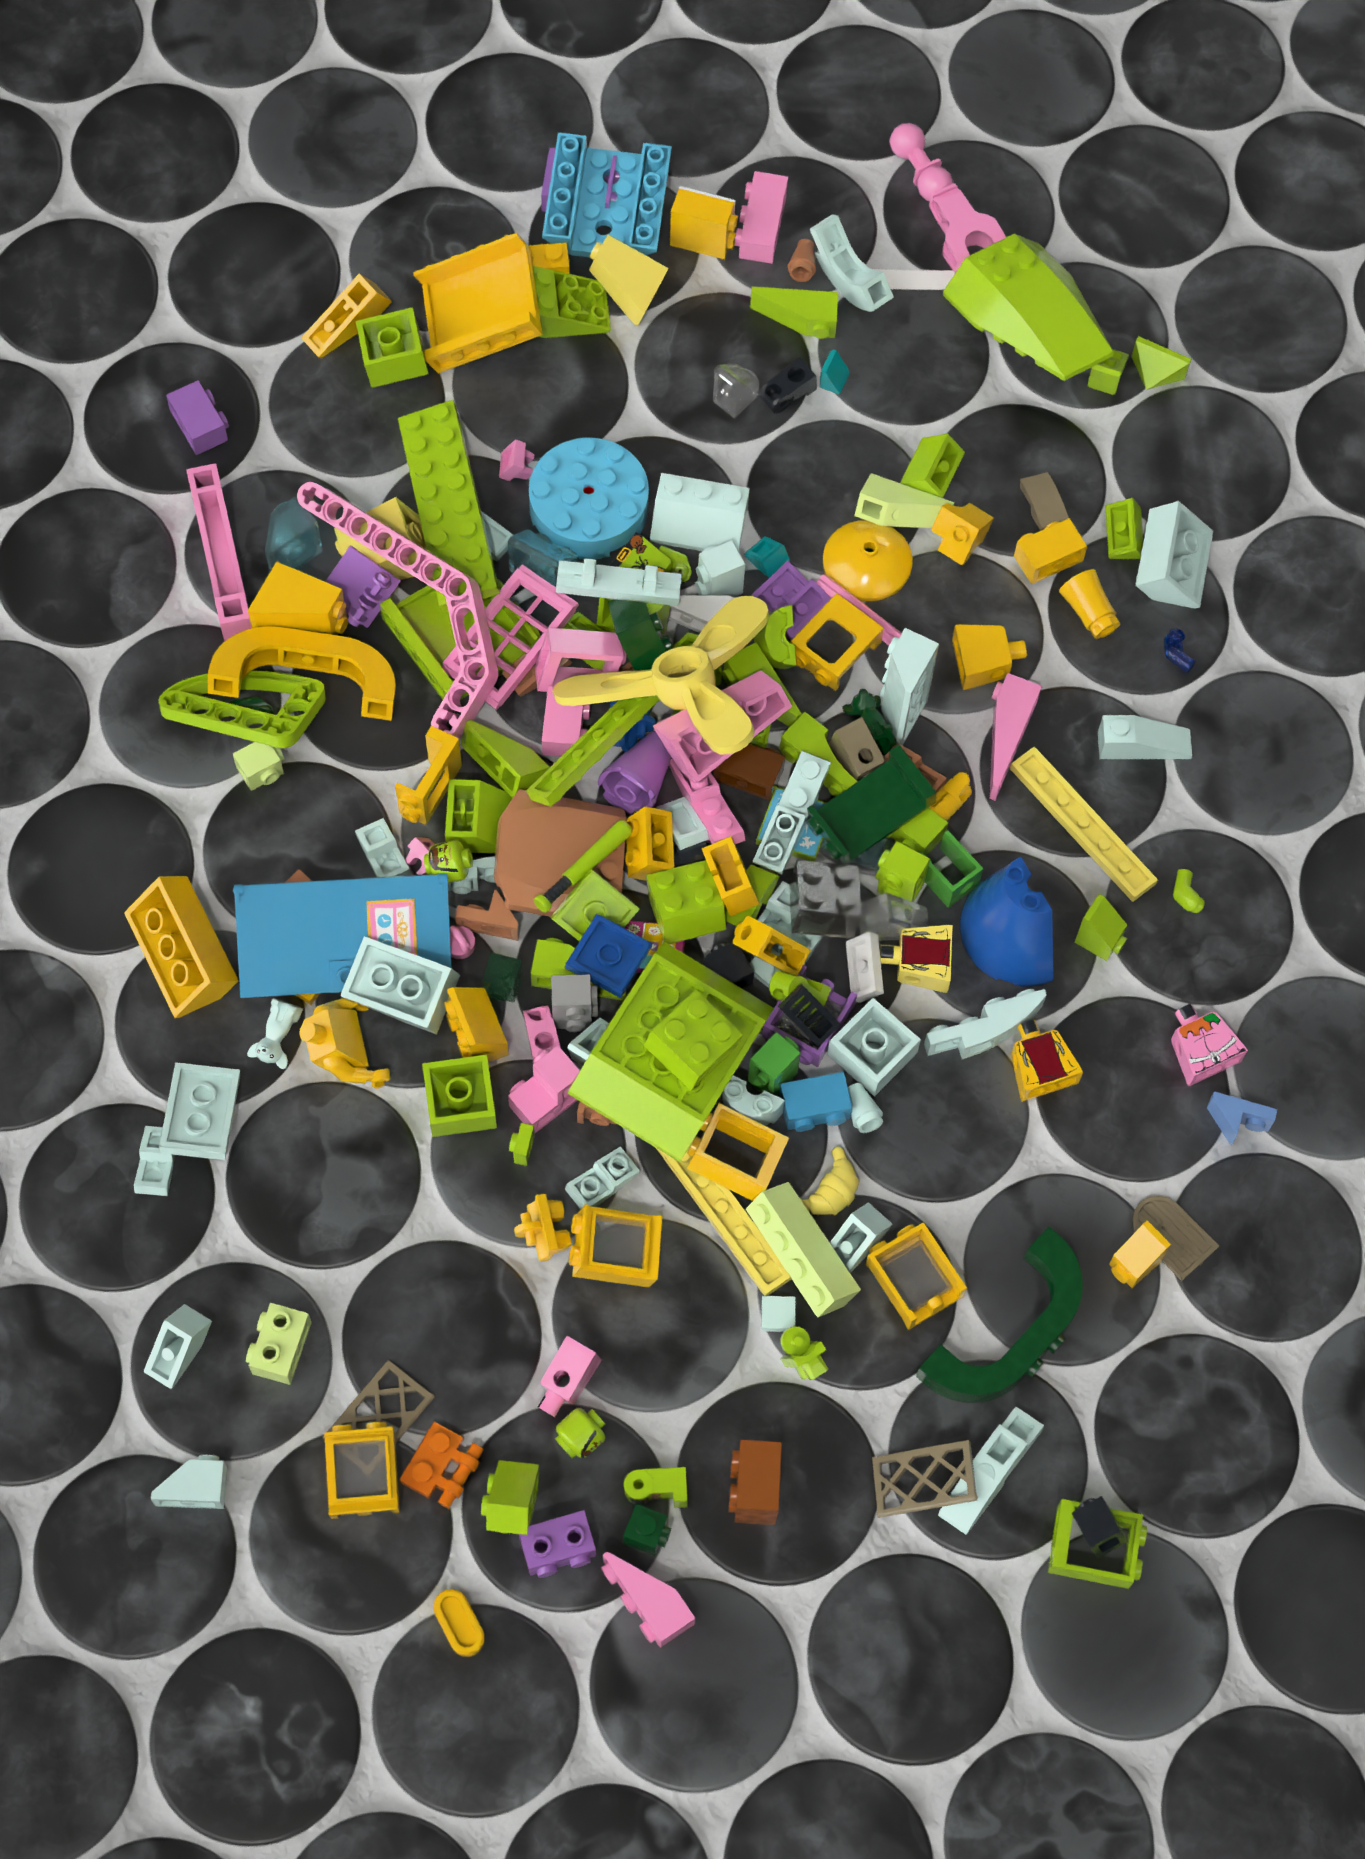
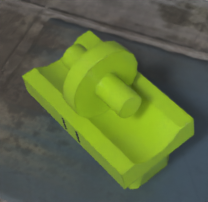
(804, 1353)

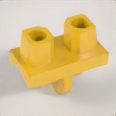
(539, 1229)

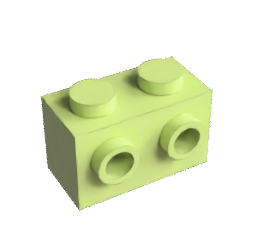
(279, 1343)

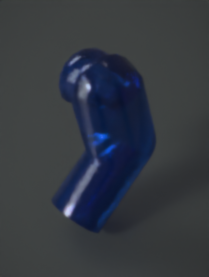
(1174, 650)

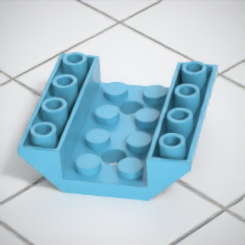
(579, 196)

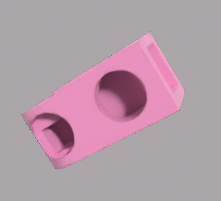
(540, 1030)

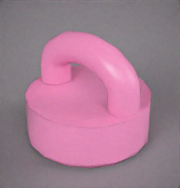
(461, 942)

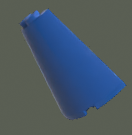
(1009, 928)

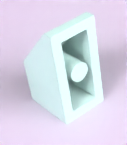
(859, 1234)
(177, 1345)
(194, 1485)

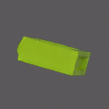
(1060, 1543)

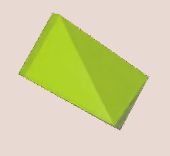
(1158, 364)

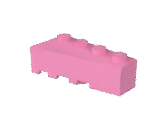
(758, 697)

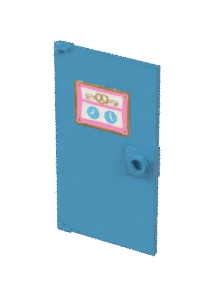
(309, 932)

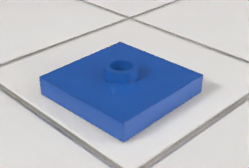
(609, 955)

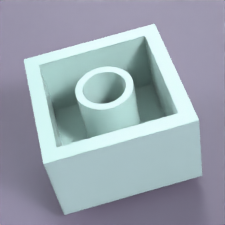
(873, 1046)

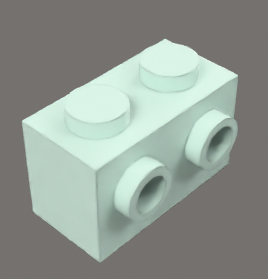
(720, 571)

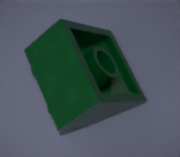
(639, 632)

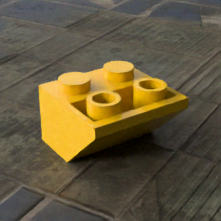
(475, 1023)

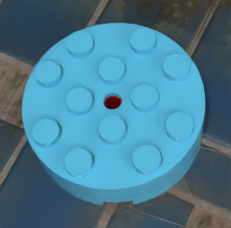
(589, 496)

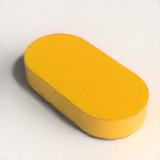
(459, 1622)

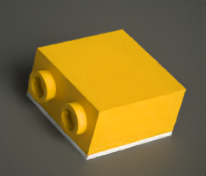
(703, 223)

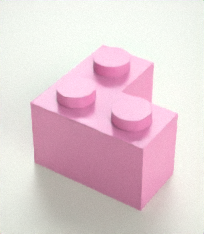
(545, 1093)

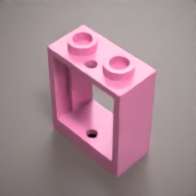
(578, 645)

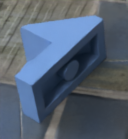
(1232, 1111)

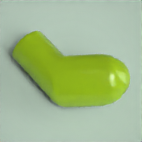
(679, 562)
(1185, 894)

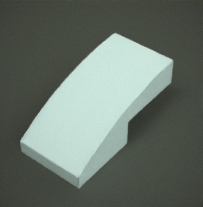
(382, 850)
(154, 1167)

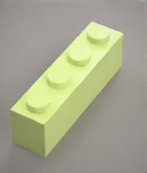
(803, 1249)

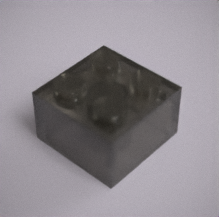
(825, 899)

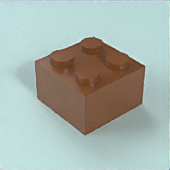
(758, 1482)

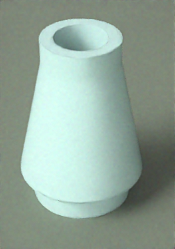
(865, 1112)

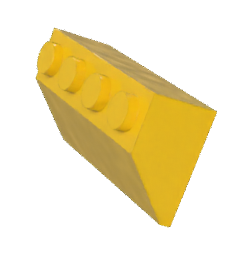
(180, 945)

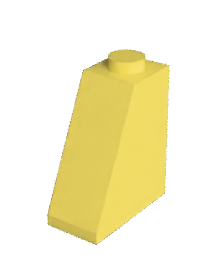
(626, 276)

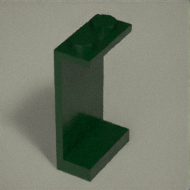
(872, 808)

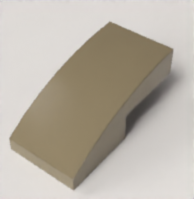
(1044, 499)

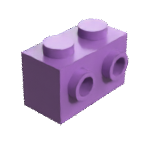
(197, 417)
(558, 1544)

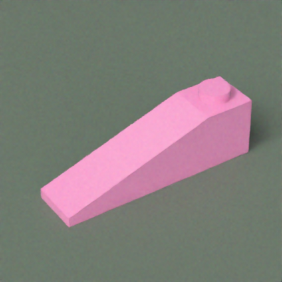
(1011, 715)

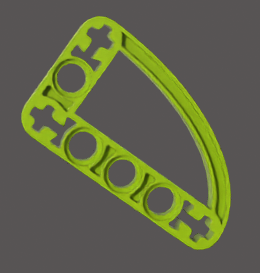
(278, 730)

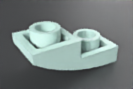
(481, 869)
(602, 1180)

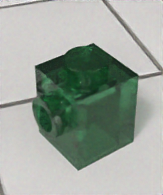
(502, 977)

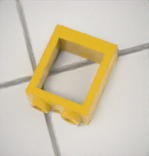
(747, 1131)

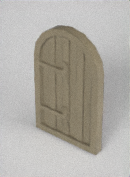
(1188, 1241)

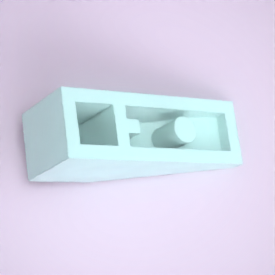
(1142, 739)

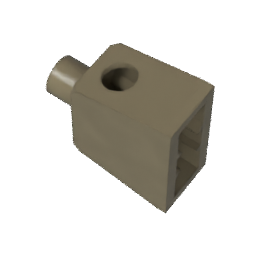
(856, 749)

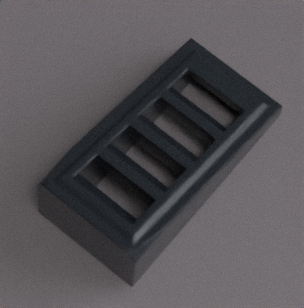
(822, 1028)

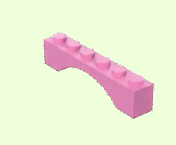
(219, 550)

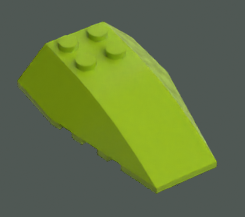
(1030, 304)

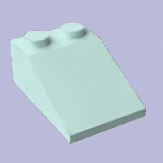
(400, 984)

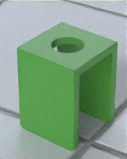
(964, 862)

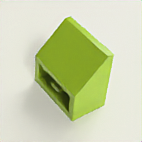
(474, 814)

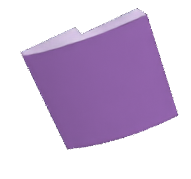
(790, 587)

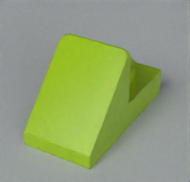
(1107, 374)

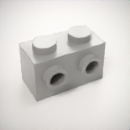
(573, 1002)

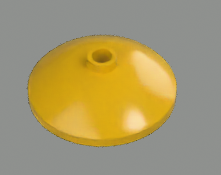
(864, 573)

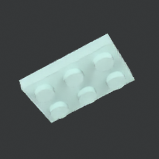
(200, 1111)

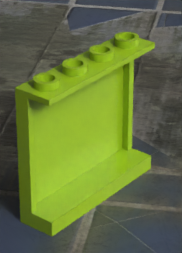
(429, 634)

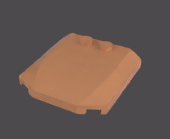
(543, 841)

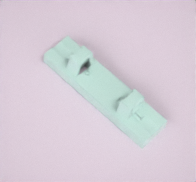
(618, 582)

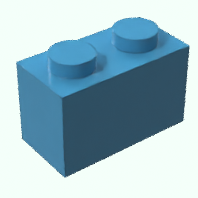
(816, 1102)

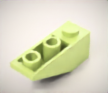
(897, 504)

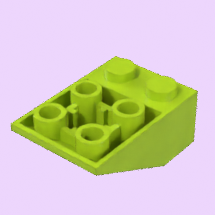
(570, 304)

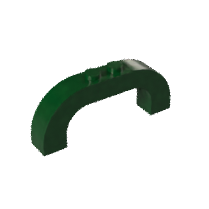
(978, 1384)

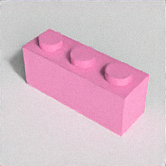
(761, 217)

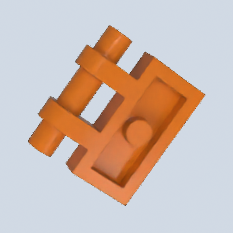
(432, 1460)

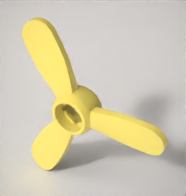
(686, 678)

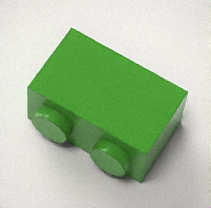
(774, 1064)

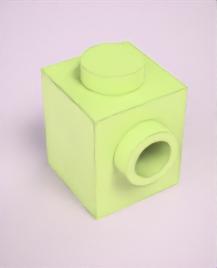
(259, 764)

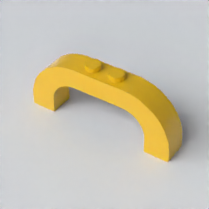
(305, 651)

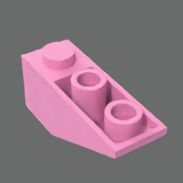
(656, 1603)

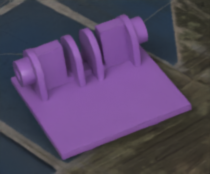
(362, 585)

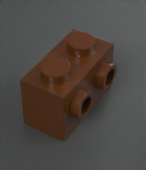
(752, 771)

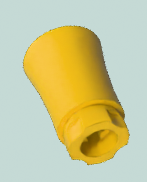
(1090, 603)

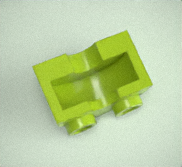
(773, 639)

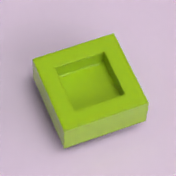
(522, 1143)

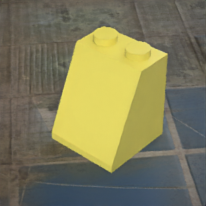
(398, 517)

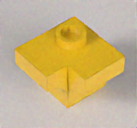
(961, 530)

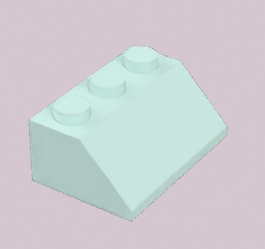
(698, 513)
(1174, 556)

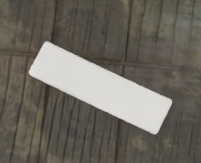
(918, 279)

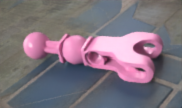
(948, 204)

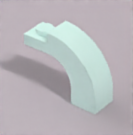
(849, 275)

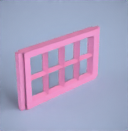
(544, 591)

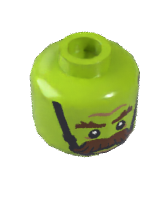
(449, 858)
(580, 1433)

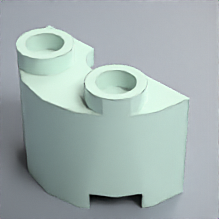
(761, 1108)

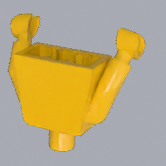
(337, 1043)

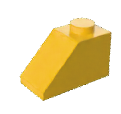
(1139, 1255)

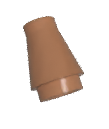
(802, 263)

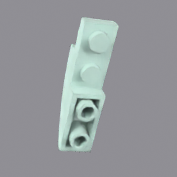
(791, 813)
(997, 1023)
(992, 1467)

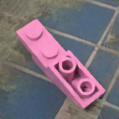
(709, 806)

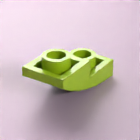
(763, 885)

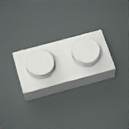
(864, 966)

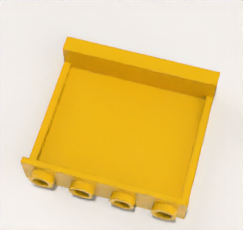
(479, 302)

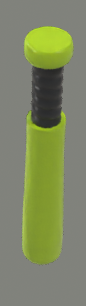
(590, 859)

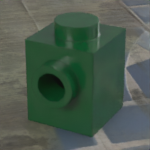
(647, 1530)

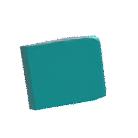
(834, 373)
(767, 556)

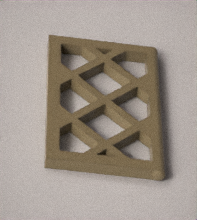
(372, 1390)
(905, 1459)

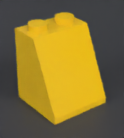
(298, 602)

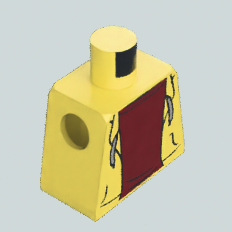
(922, 957)

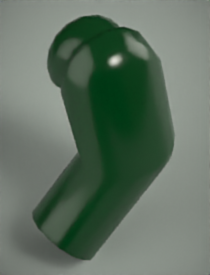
(254, 703)

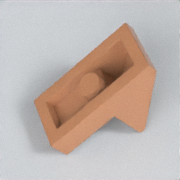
(495, 922)

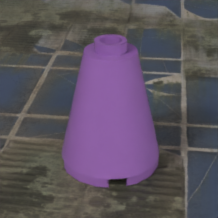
(636, 775)

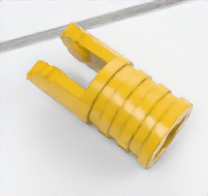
(952, 796)

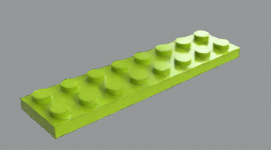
(447, 496)

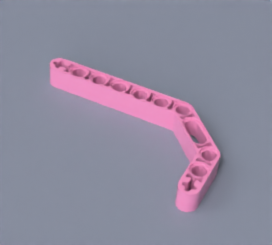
(446, 584)

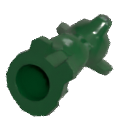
(865, 706)

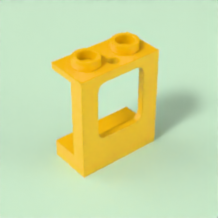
(867, 634)
(442, 755)

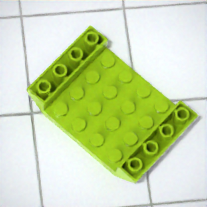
(632, 1085)

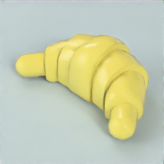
(835, 1188)

